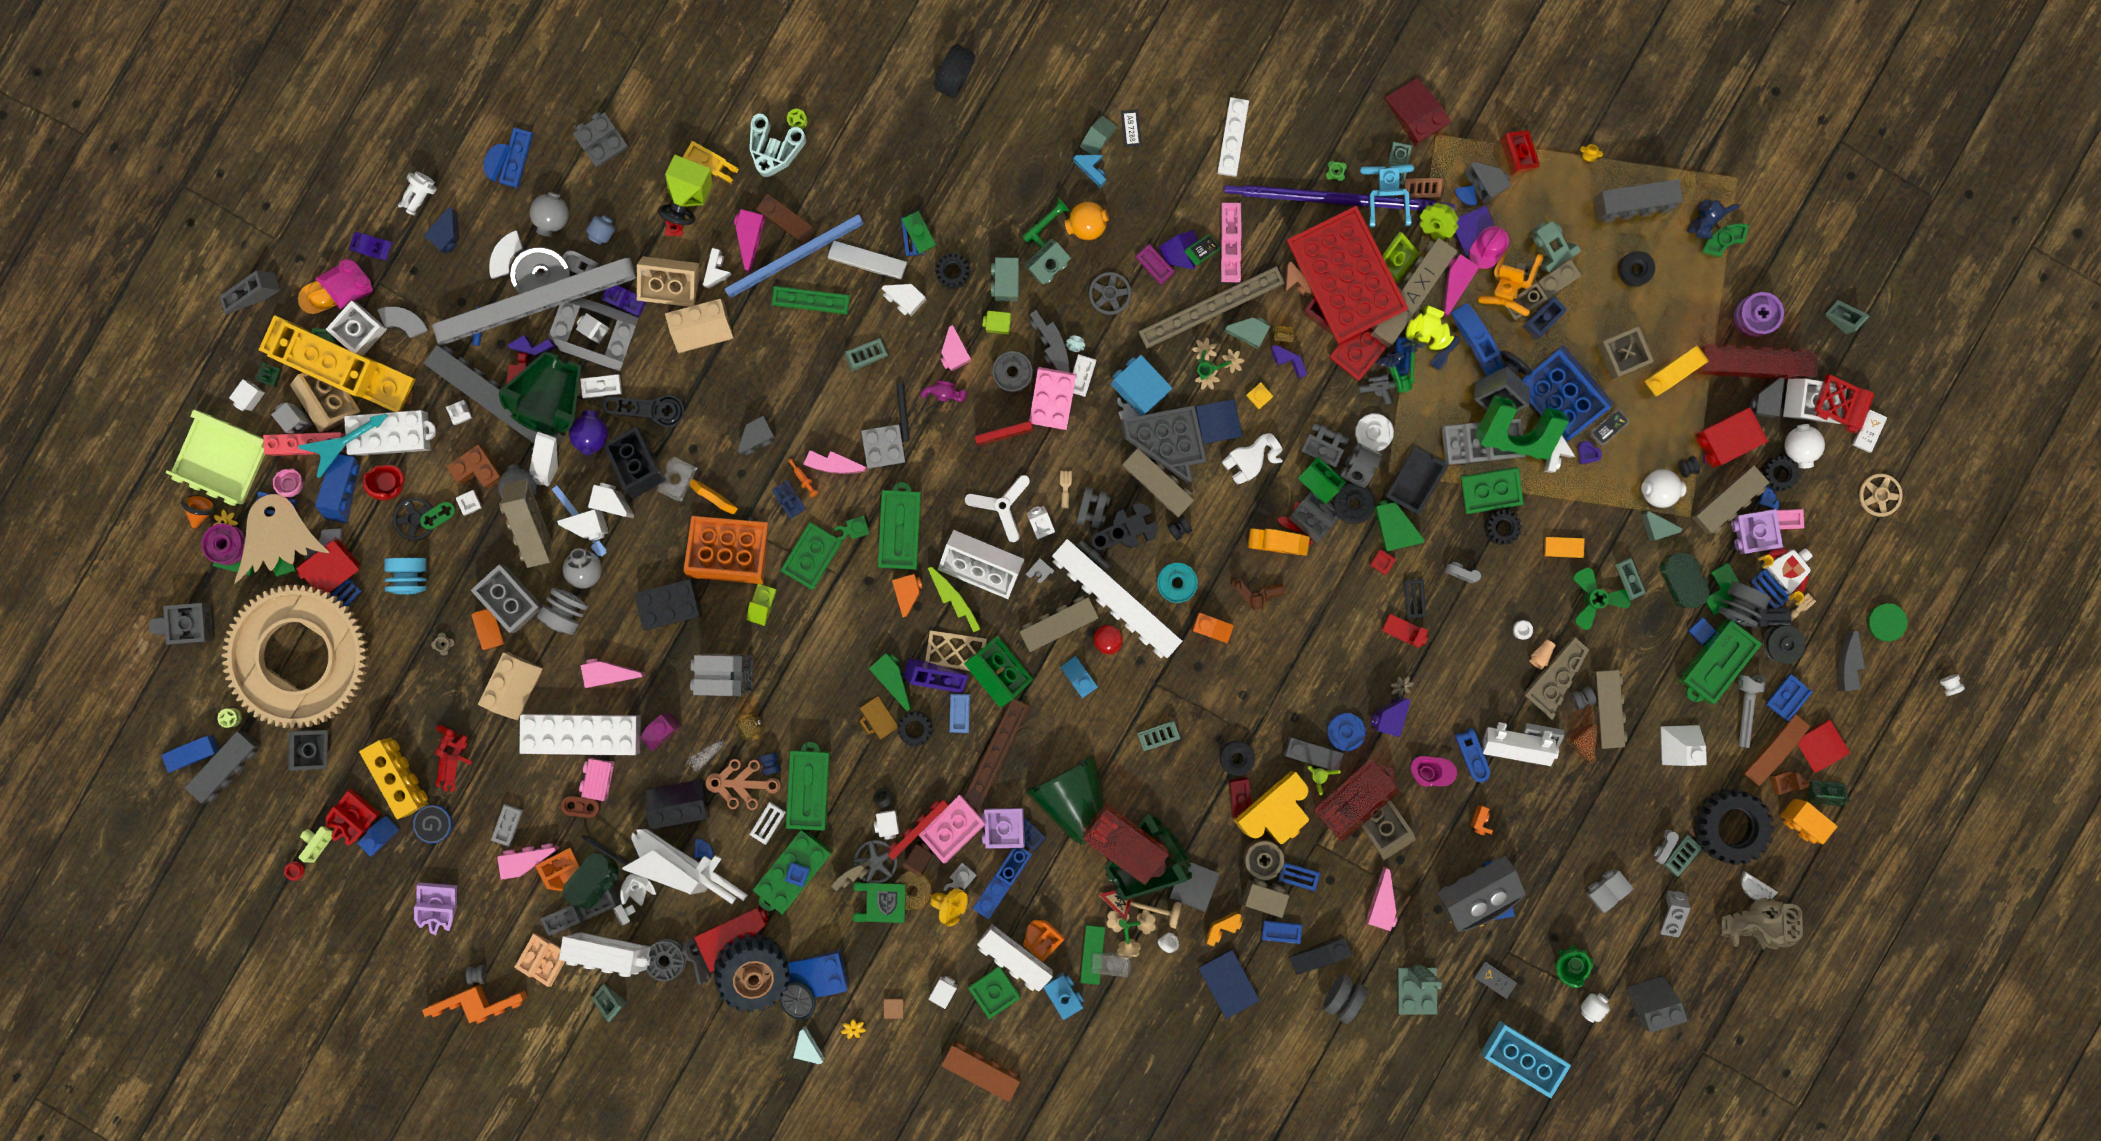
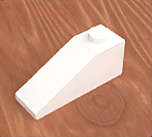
(544, 459)

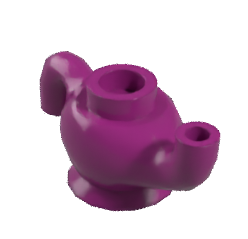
(944, 391)

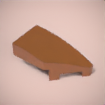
(1788, 782)

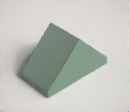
(1098, 136)
(1846, 317)
(1658, 527)
(608, 1002)

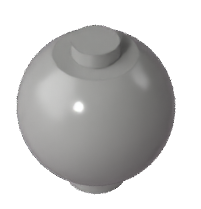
(549, 213)
(582, 568)

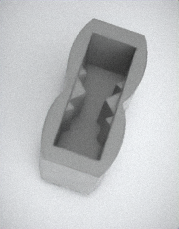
(1609, 890)

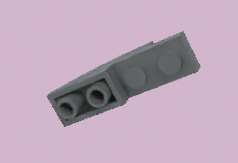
(1056, 353)

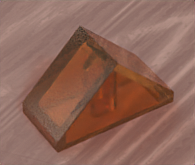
(1585, 742)

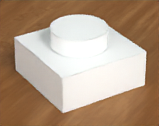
(469, 502)

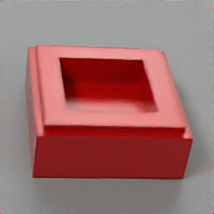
(1382, 562)

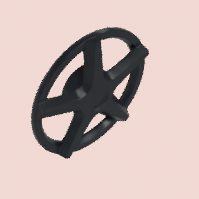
(412, 518)

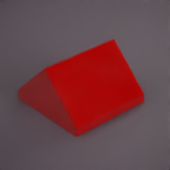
(1519, 152)

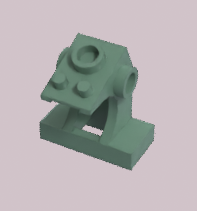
(1543, 235)

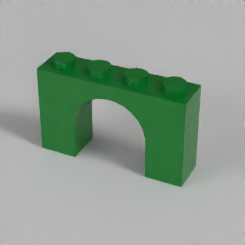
(1537, 443)

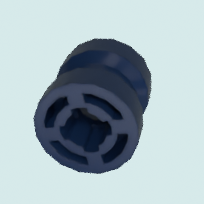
(770, 763)

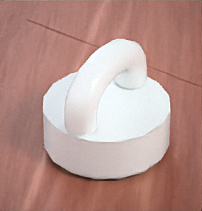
(1168, 942)

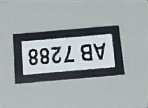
(1131, 128)

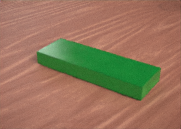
(1092, 944)

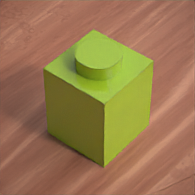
(997, 322)

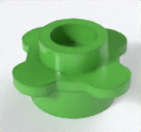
(1336, 166)

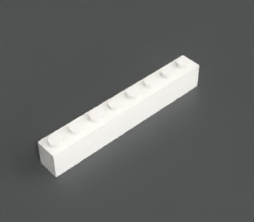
(1116, 598)

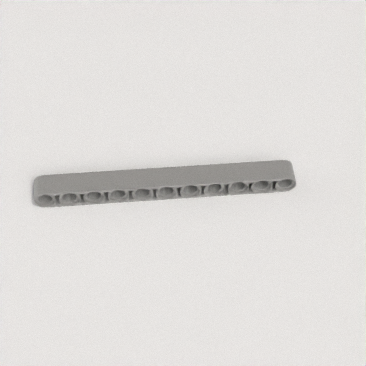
(534, 301)

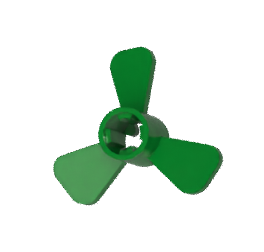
(1586, 580)

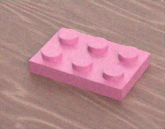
(1052, 398)
(952, 829)

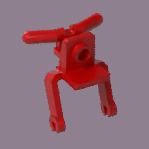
(448, 761)

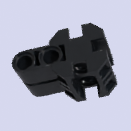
(1130, 528)

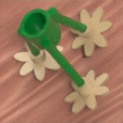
(1208, 369)

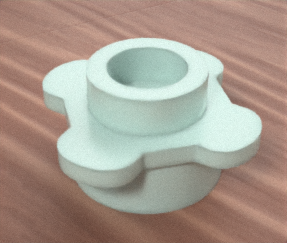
(1075, 343)

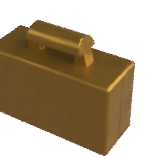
(878, 718)

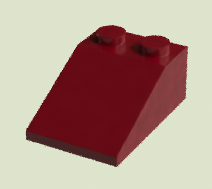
(1417, 111)

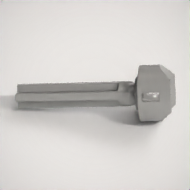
(1750, 686)

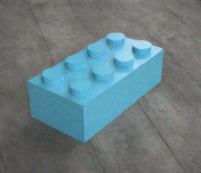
(1525, 1059)

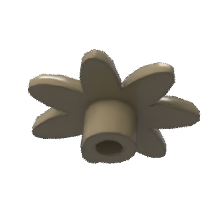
(1401, 686)

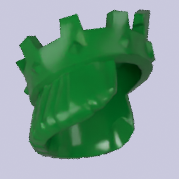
(1573, 966)

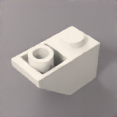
(905, 296)

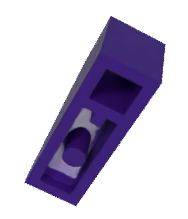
(934, 676)

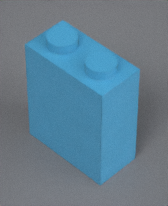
(1140, 385)

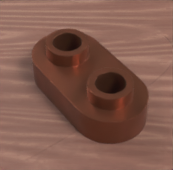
(581, 806)

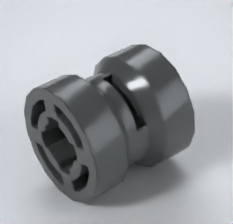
(1583, 698)

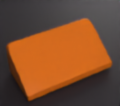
(487, 629)

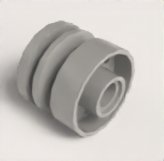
(561, 614)

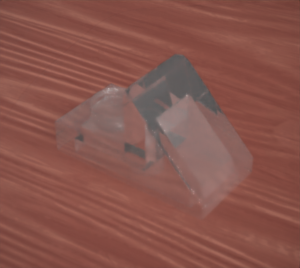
(1111, 964)

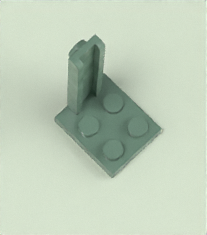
(1417, 990)

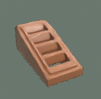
(1439, 182)

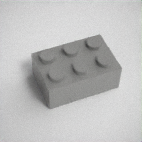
(507, 598)

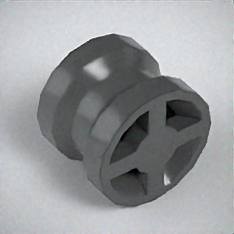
(476, 974)

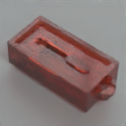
(1357, 799)
(1126, 845)

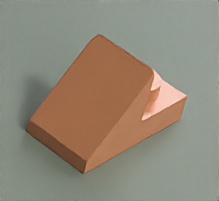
(1294, 276)

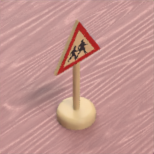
(1122, 907)

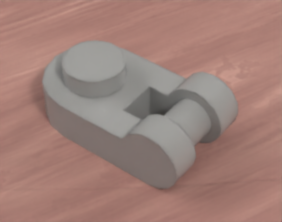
(574, 261)
(1456, 570)
(1662, 852)

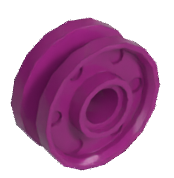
(213, 544)

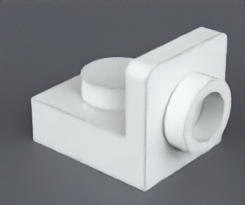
(1040, 522)

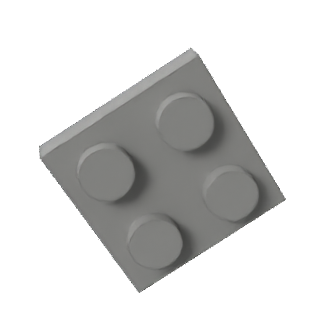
(883, 446)

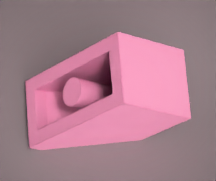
(954, 351)

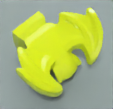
(1430, 325)

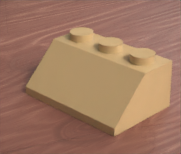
(667, 281)
(699, 325)
(323, 402)
(510, 686)

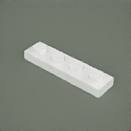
(1233, 137)

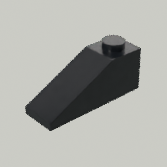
(1321, 955)

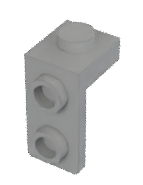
(1676, 914)

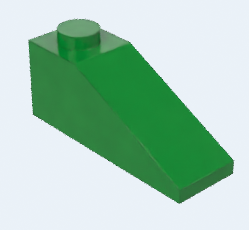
(890, 675)

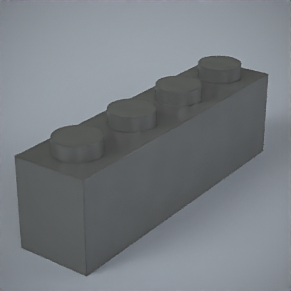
(223, 766)

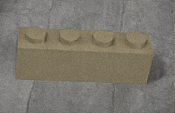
(1159, 484)
(1730, 500)
(1055, 626)
(1609, 709)

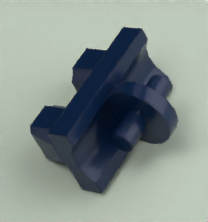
(789, 499)

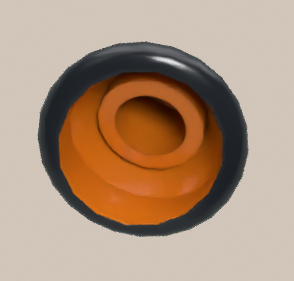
(197, 509)

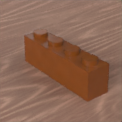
(981, 1071)

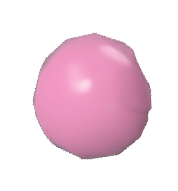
(288, 482)

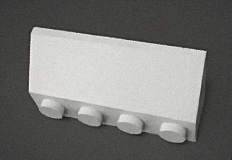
(980, 564)
(1015, 958)

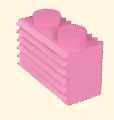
(597, 779)

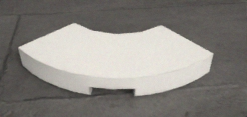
(503, 254)

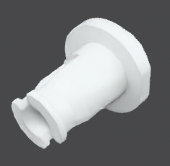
(416, 191)

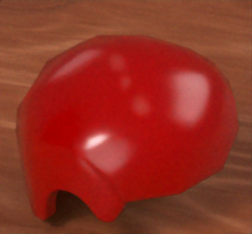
(1108, 639)

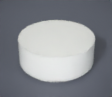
(1522, 629)

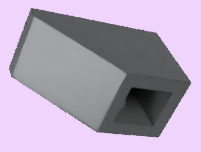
(756, 434)

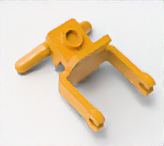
(1510, 281)

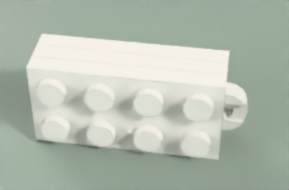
(397, 434)
(604, 953)

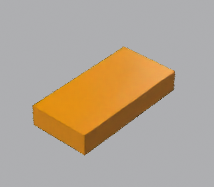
(1564, 547)

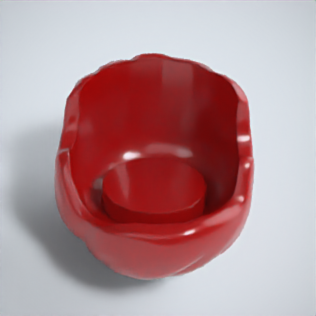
(384, 482)

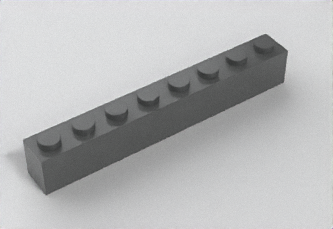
(476, 387)

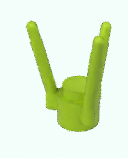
(1320, 776)

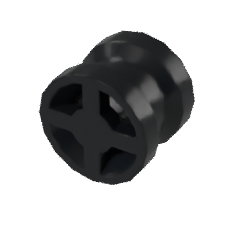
(1688, 466)

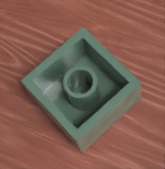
(1006, 279)

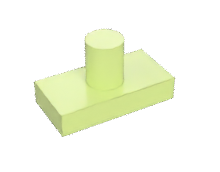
(315, 842)

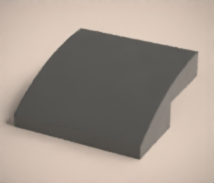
(1314, 516)
(1198, 889)

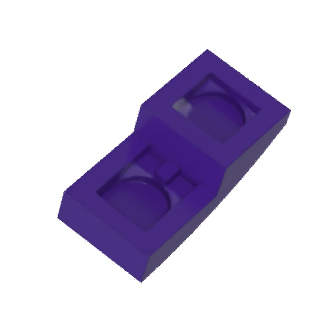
(624, 299)

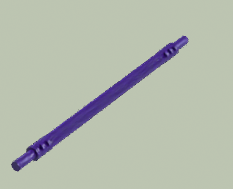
(1329, 197)

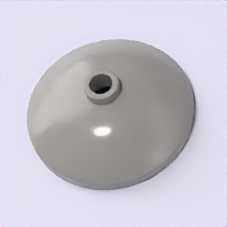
(526, 265)

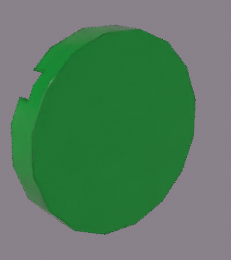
(1887, 622)

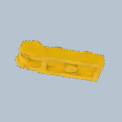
(709, 159)

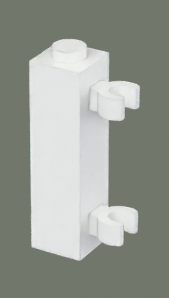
(1520, 746)

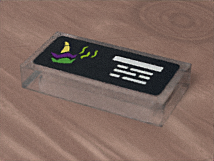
(1609, 427)

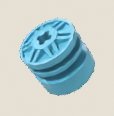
(405, 575)

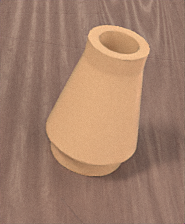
(1542, 655)

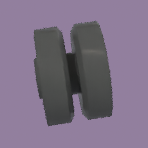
(1344, 998)

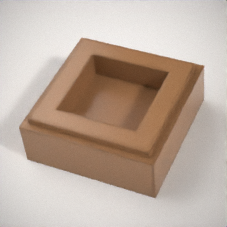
(893, 1008)

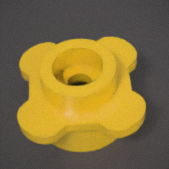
(1591, 153)

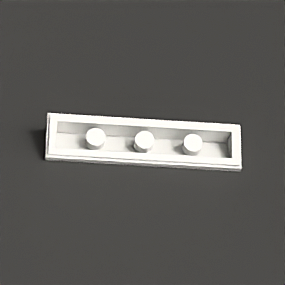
(867, 260)

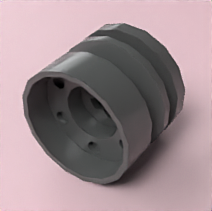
(1744, 604)

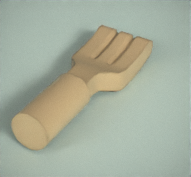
(1065, 482)
(1803, 606)

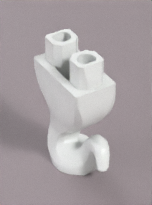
(1250, 459)

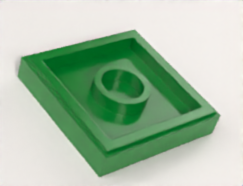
(994, 992)

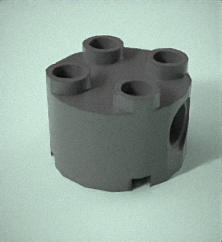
(1361, 465)

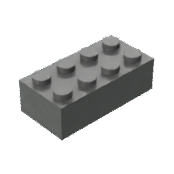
(1637, 200)

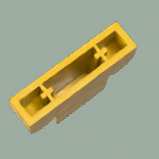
(1276, 811)

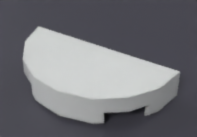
(1756, 889)

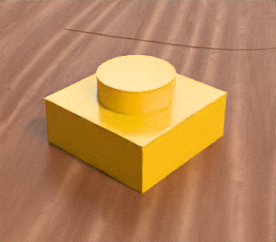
(1259, 396)

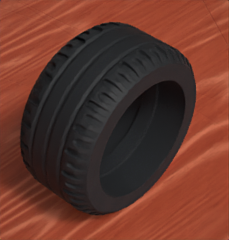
(954, 71)

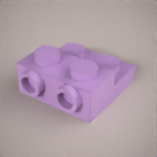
(1757, 531)
(1003, 828)

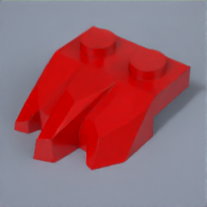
(351, 817)

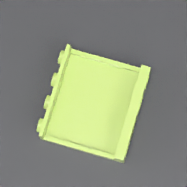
(219, 458)

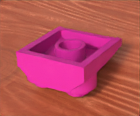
(345, 283)

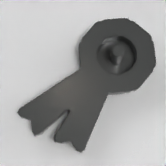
(692, 953)

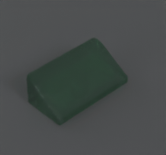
(1827, 793)

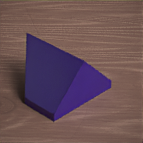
(1174, 250)

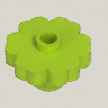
(1439, 221)

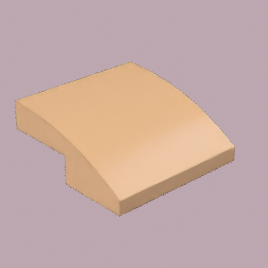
(541, 960)

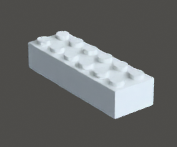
(580, 734)

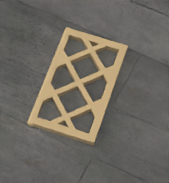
(948, 636)

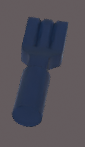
(1442, 357)

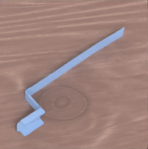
(598, 548)

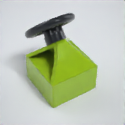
(688, 186)

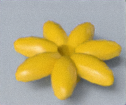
(225, 519)
(853, 1028)

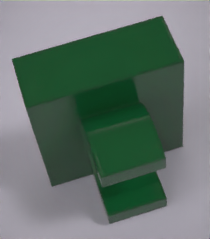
(269, 374)

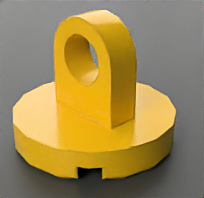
(950, 905)

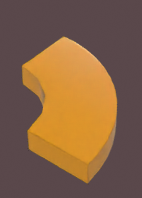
(713, 496)

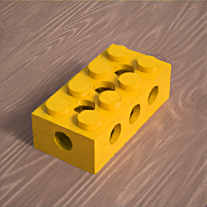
(394, 777)

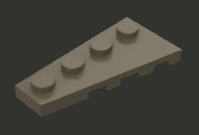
(1554, 680)

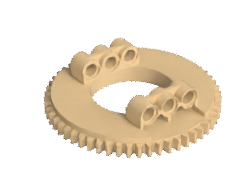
(267, 691)

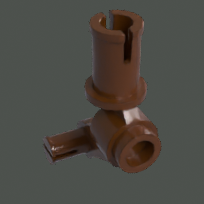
(1257, 598)

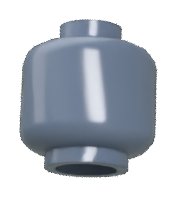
(600, 229)

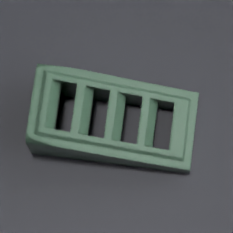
(855, 351)
(1171, 724)
(1687, 859)

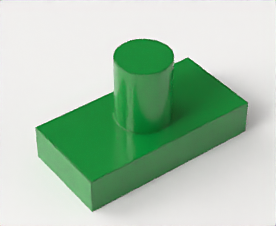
(918, 232)

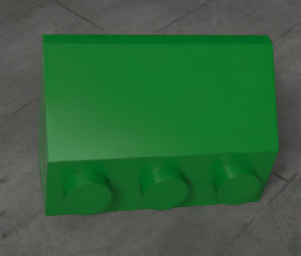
(1006, 684)

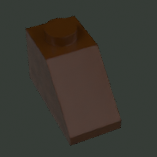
(918, 858)

